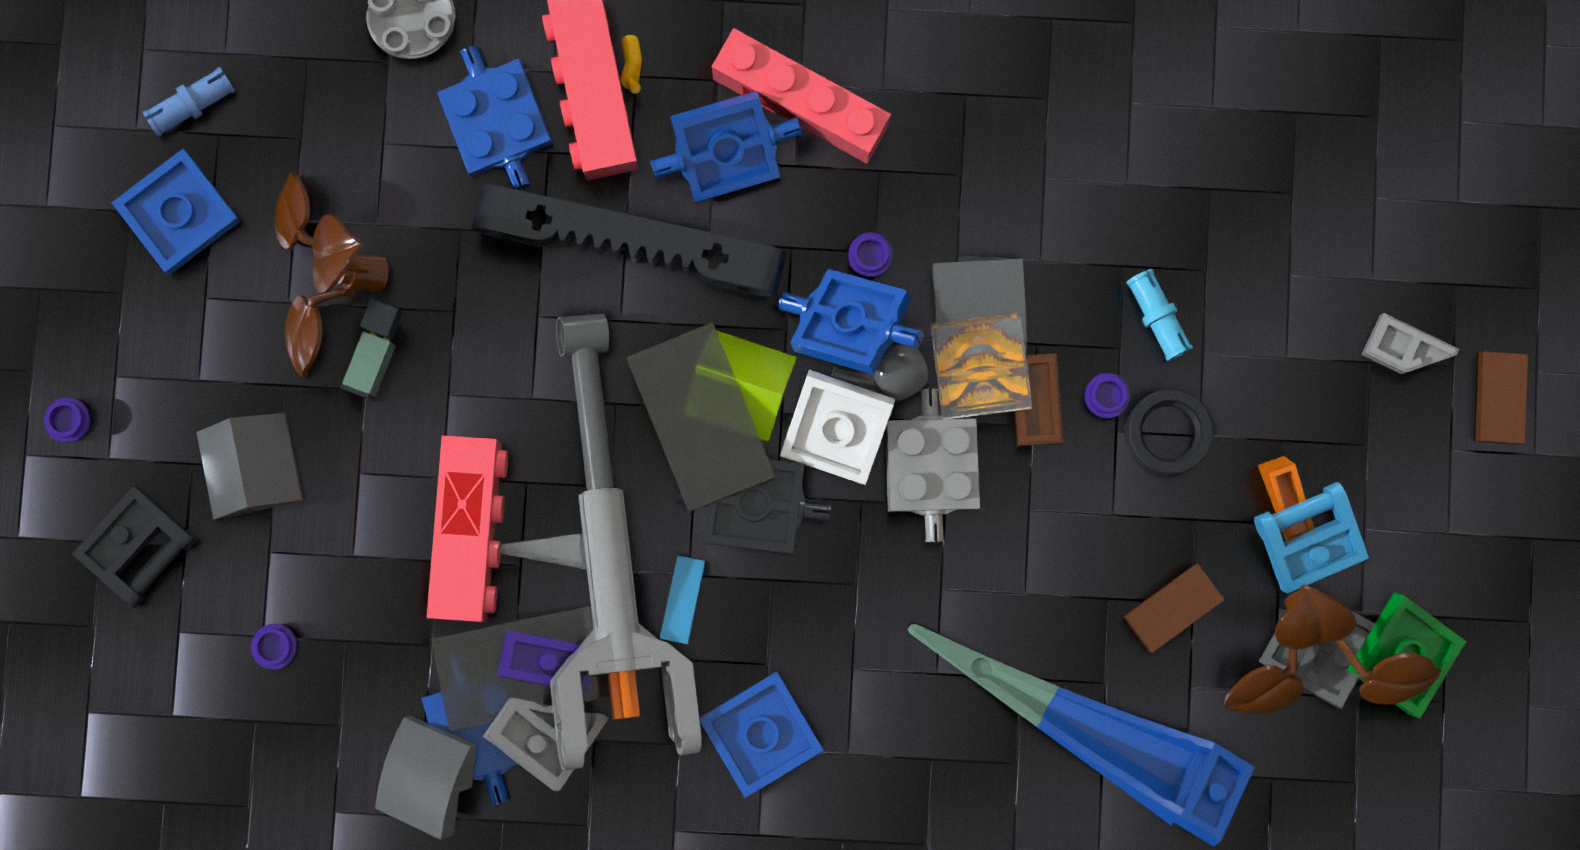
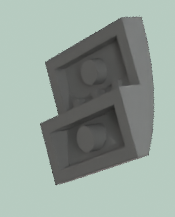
(979, 290)
(1324, 666)
(425, 777)

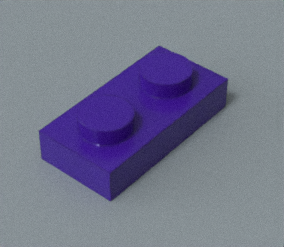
(535, 658)

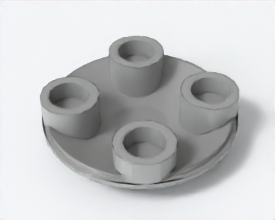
(410, 26)

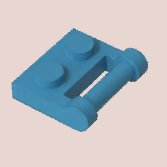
(1317, 551)

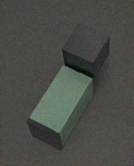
(372, 352)

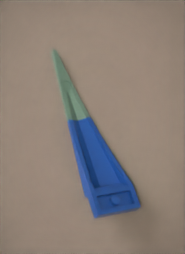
(1158, 766)

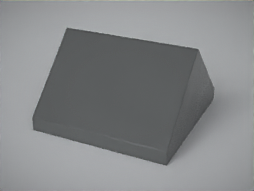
(249, 464)

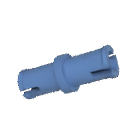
(188, 101)

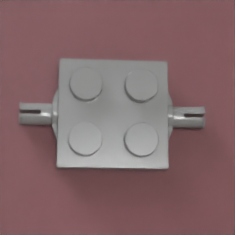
(932, 465)

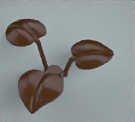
(334, 263)
(1310, 621)

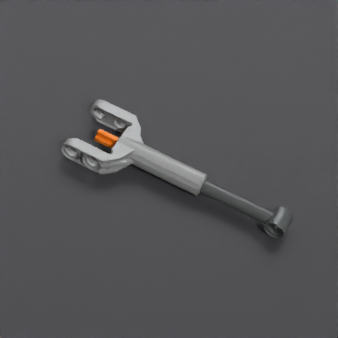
(617, 641)

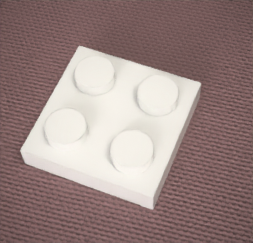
(837, 427)

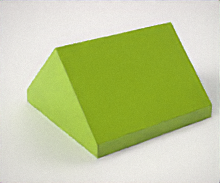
(762, 378)

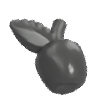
(897, 376)

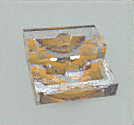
(981, 366)

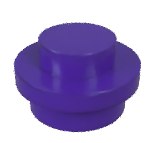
(870, 255)
(1107, 395)
(67, 420)
(274, 646)

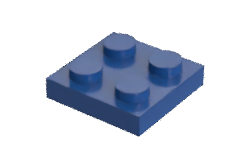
(176, 212)
(761, 734)

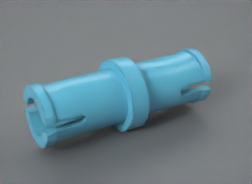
(1159, 315)

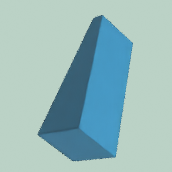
(682, 600)

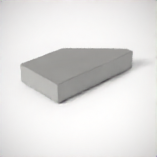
(1404, 346)

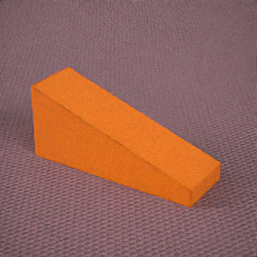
(1285, 491)

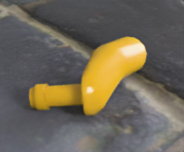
(633, 63)

